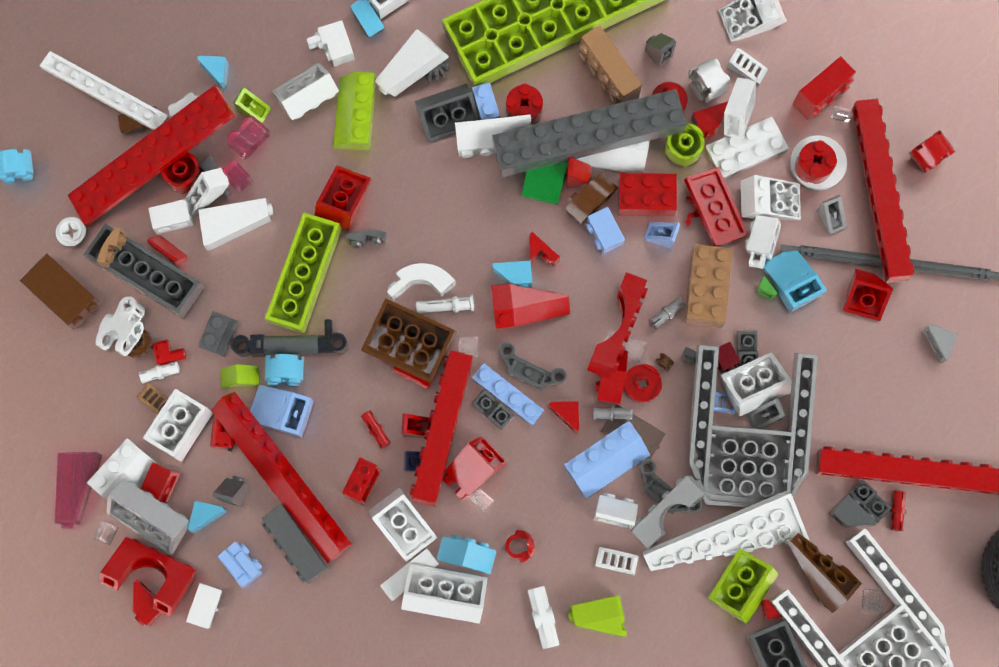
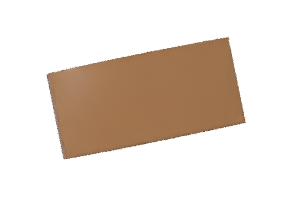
(113, 242)

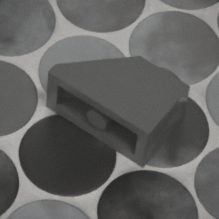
(660, 48)

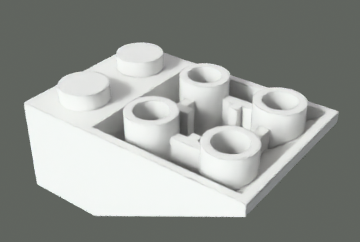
(751, 17)
(770, 198)

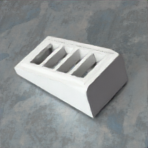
(744, 57)
(634, 559)

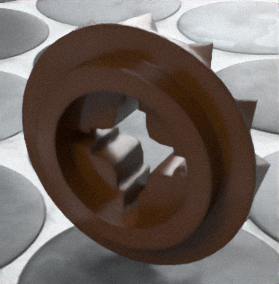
(140, 349)

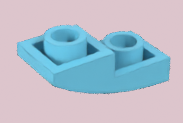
(367, 17)

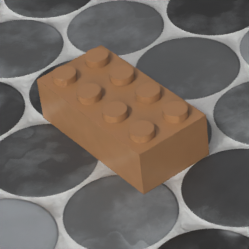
(609, 66)
(708, 285)

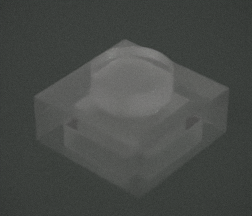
(469, 345)

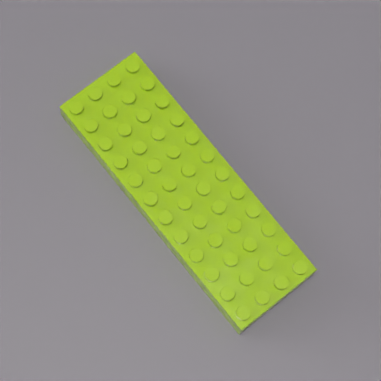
(510, 34)

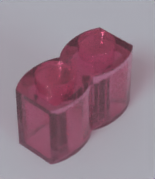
(248, 137)

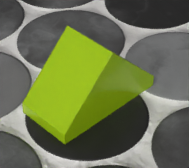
(250, 105)
(239, 376)

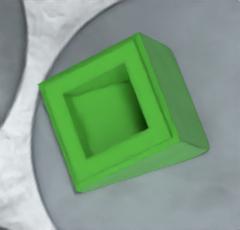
(766, 289)

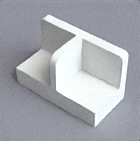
(170, 216)
(204, 606)

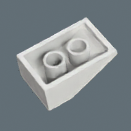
(402, 524)

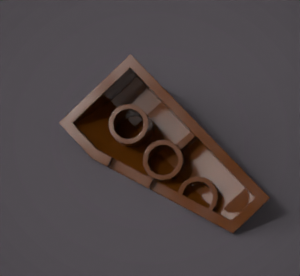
(830, 582)

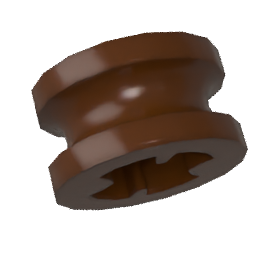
(664, 361)

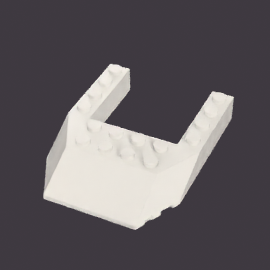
(901, 638)

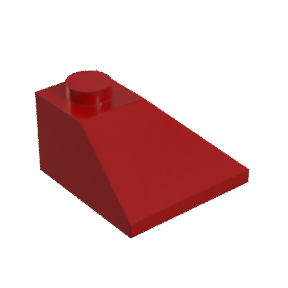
(867, 295)

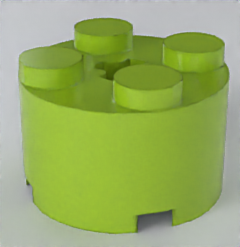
(682, 154)

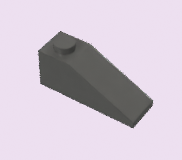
(232, 491)

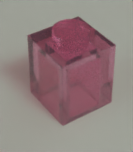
(237, 176)

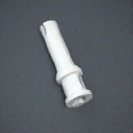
(455, 304)

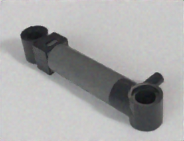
(299, 344)

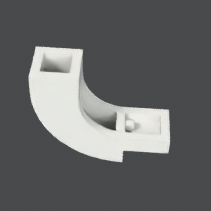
(421, 274)

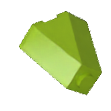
(600, 615)

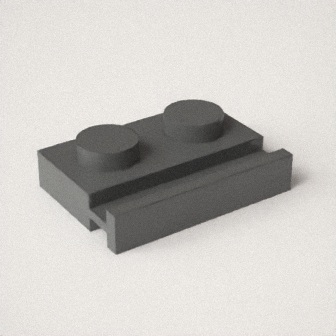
(218, 334)

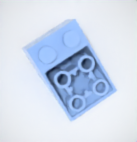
(281, 410)

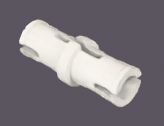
(159, 372)

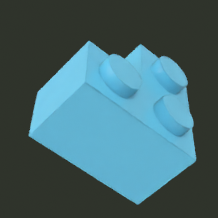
(466, 553)

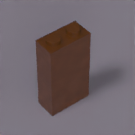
(60, 291)

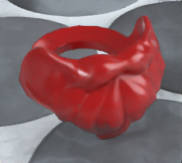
(524, 556)

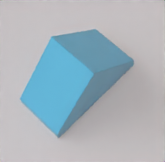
(216, 67)
(204, 514)

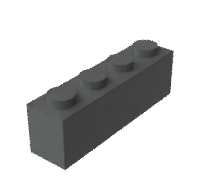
(294, 543)

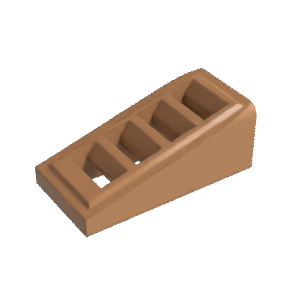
(146, 401)

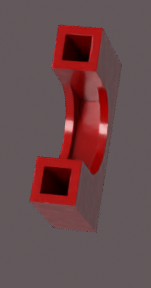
(134, 555)

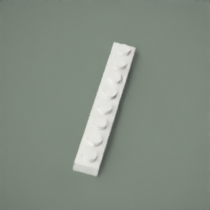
(103, 91)

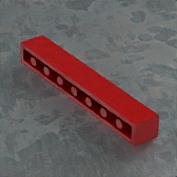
(442, 428)

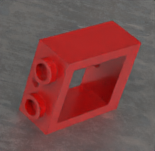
(362, 475)

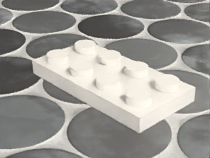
(758, 144)

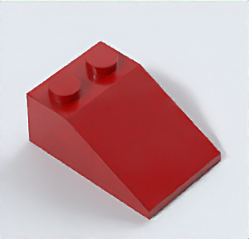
(342, 197)

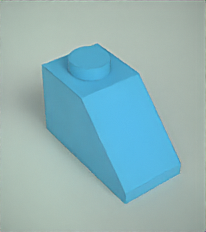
(514, 272)

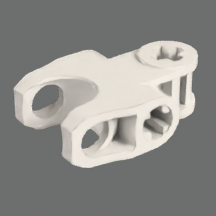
(122, 325)

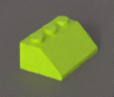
(743, 585)

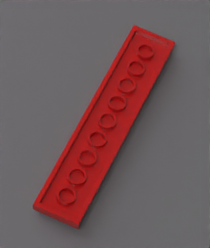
(151, 155)

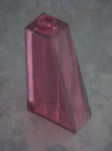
(72, 490)

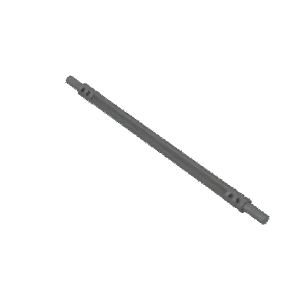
(875, 260)

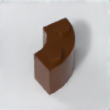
(591, 197)

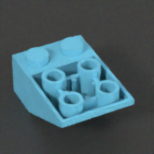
(794, 280)

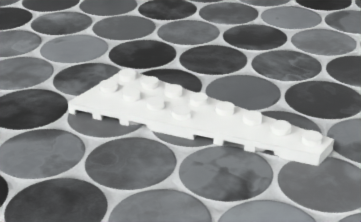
(754, 527)

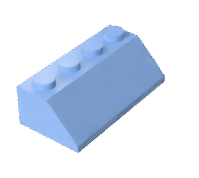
(607, 459)

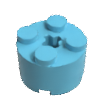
(16, 165)
(284, 369)

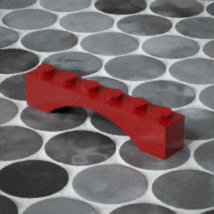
(606, 353)

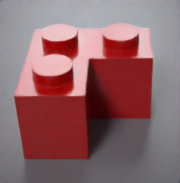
(612, 388)

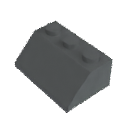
(442, 110)

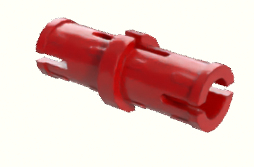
(375, 429)
(898, 510)

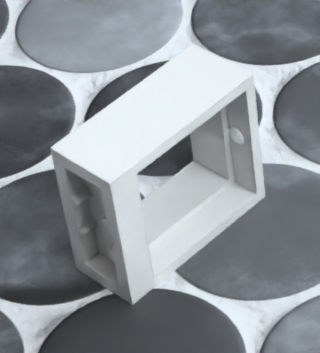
(739, 108)

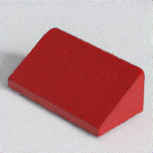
(168, 250)

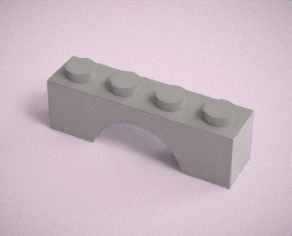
(651, 528)

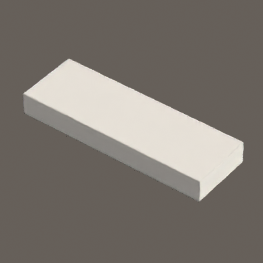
(396, 584)

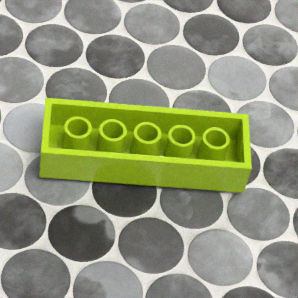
(303, 273)

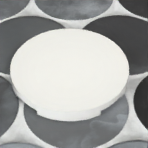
(837, 173)

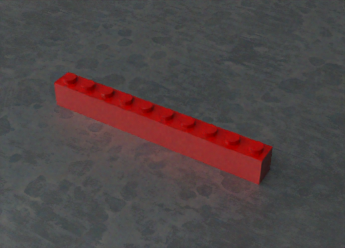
(882, 191)
(907, 470)
(281, 477)

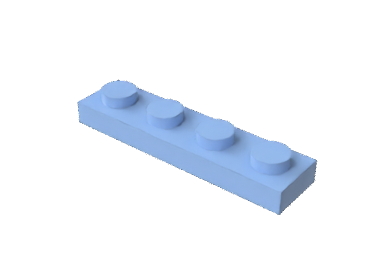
(507, 394)

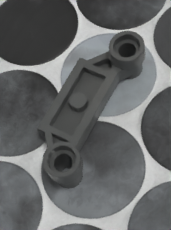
(529, 372)
(657, 487)

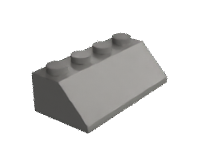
(147, 516)

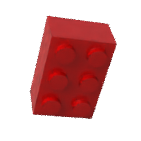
(824, 88)
(647, 194)

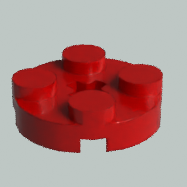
(644, 394)

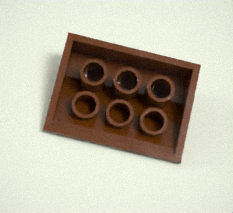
(408, 340)

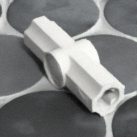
(543, 617)

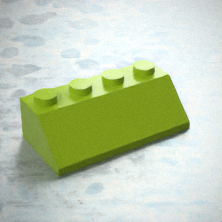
(355, 111)

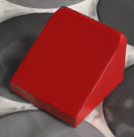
(769, 610)

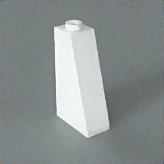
(411, 63)
(232, 220)

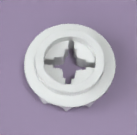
(64, 228)

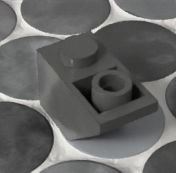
(851, 514)

